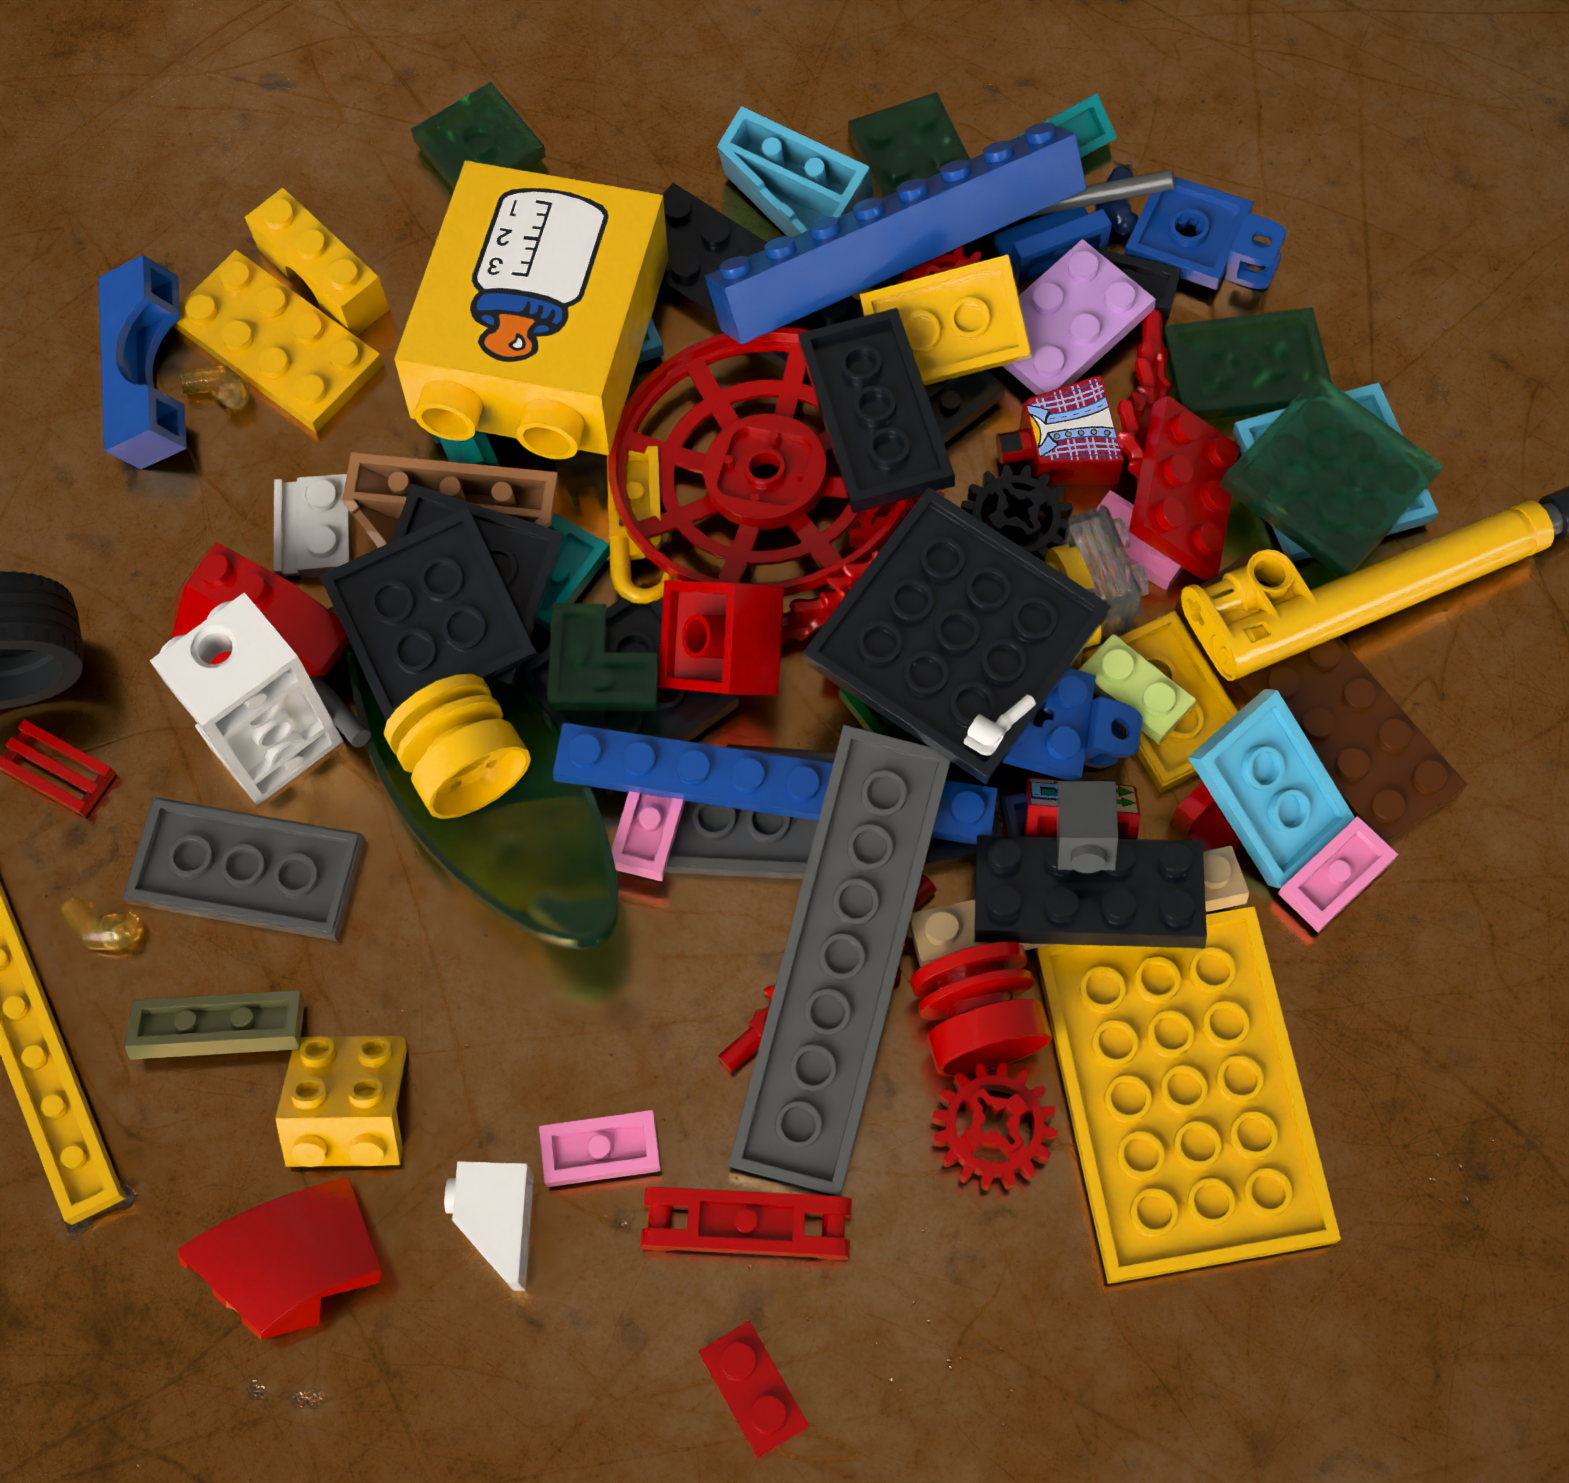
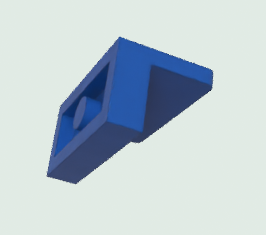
(1046, 239)

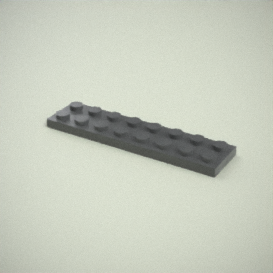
(840, 961)

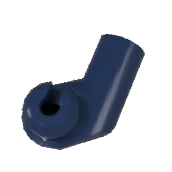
(1119, 211)

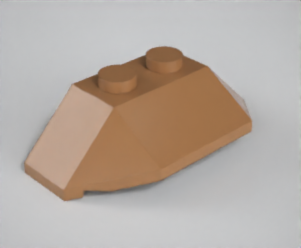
(380, 484)

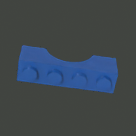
(135, 313)

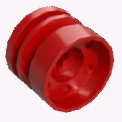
(978, 1001)

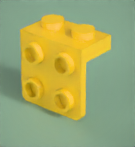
(342, 1102)

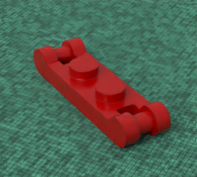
(746, 1222)

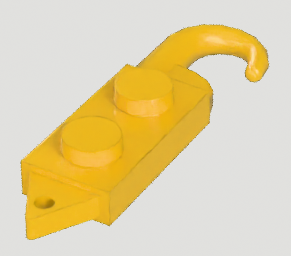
(644, 497)

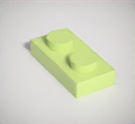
(1134, 681)

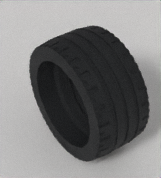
(37, 639)

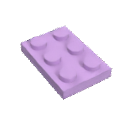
(1076, 317)

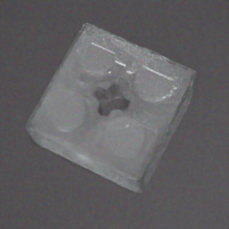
(1114, 578)

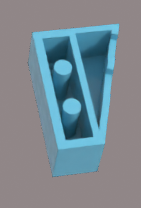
(789, 173)

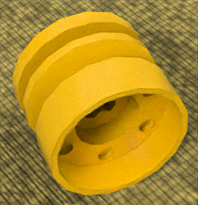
(456, 746)

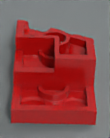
(286, 1257)

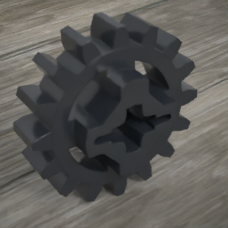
(1020, 508)

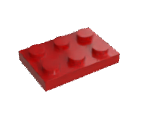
(1178, 489)

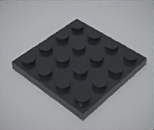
(953, 630)

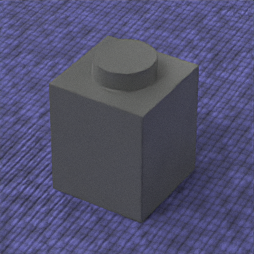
(1086, 826)

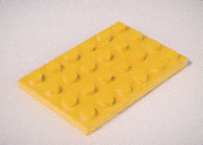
(1185, 1101)

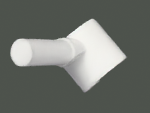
(986, 735)

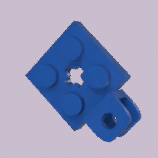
(1222, 241)
(1077, 731)

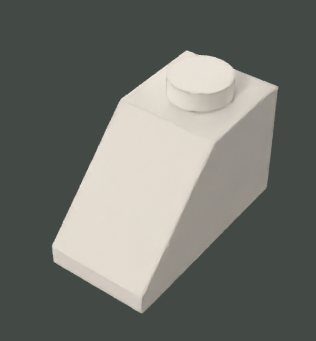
(494, 1212)

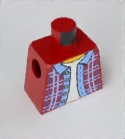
(1067, 436)

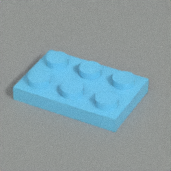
(1272, 787)

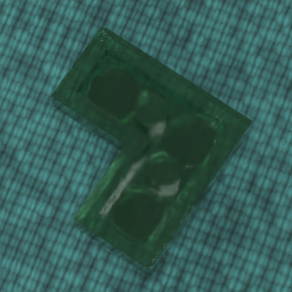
(586, 675)

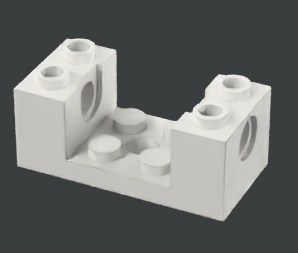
(254, 706)

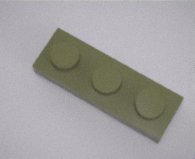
(215, 1024)

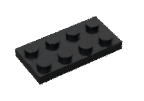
(876, 410)
(1145, 902)

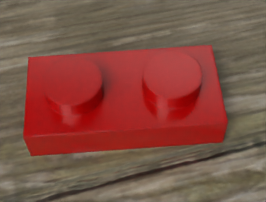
(754, 1389)

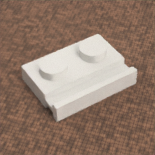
(311, 526)

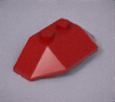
(300, 619)

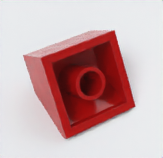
(721, 637)

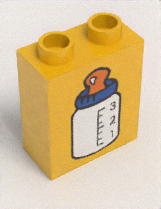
(533, 310)

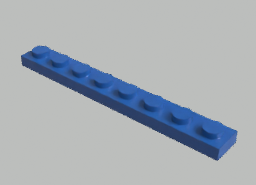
(736, 778)

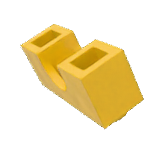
(305, 247)

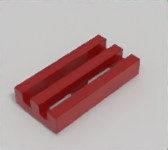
(20, 747)

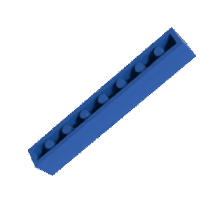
(895, 232)

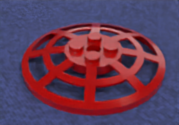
(729, 465)

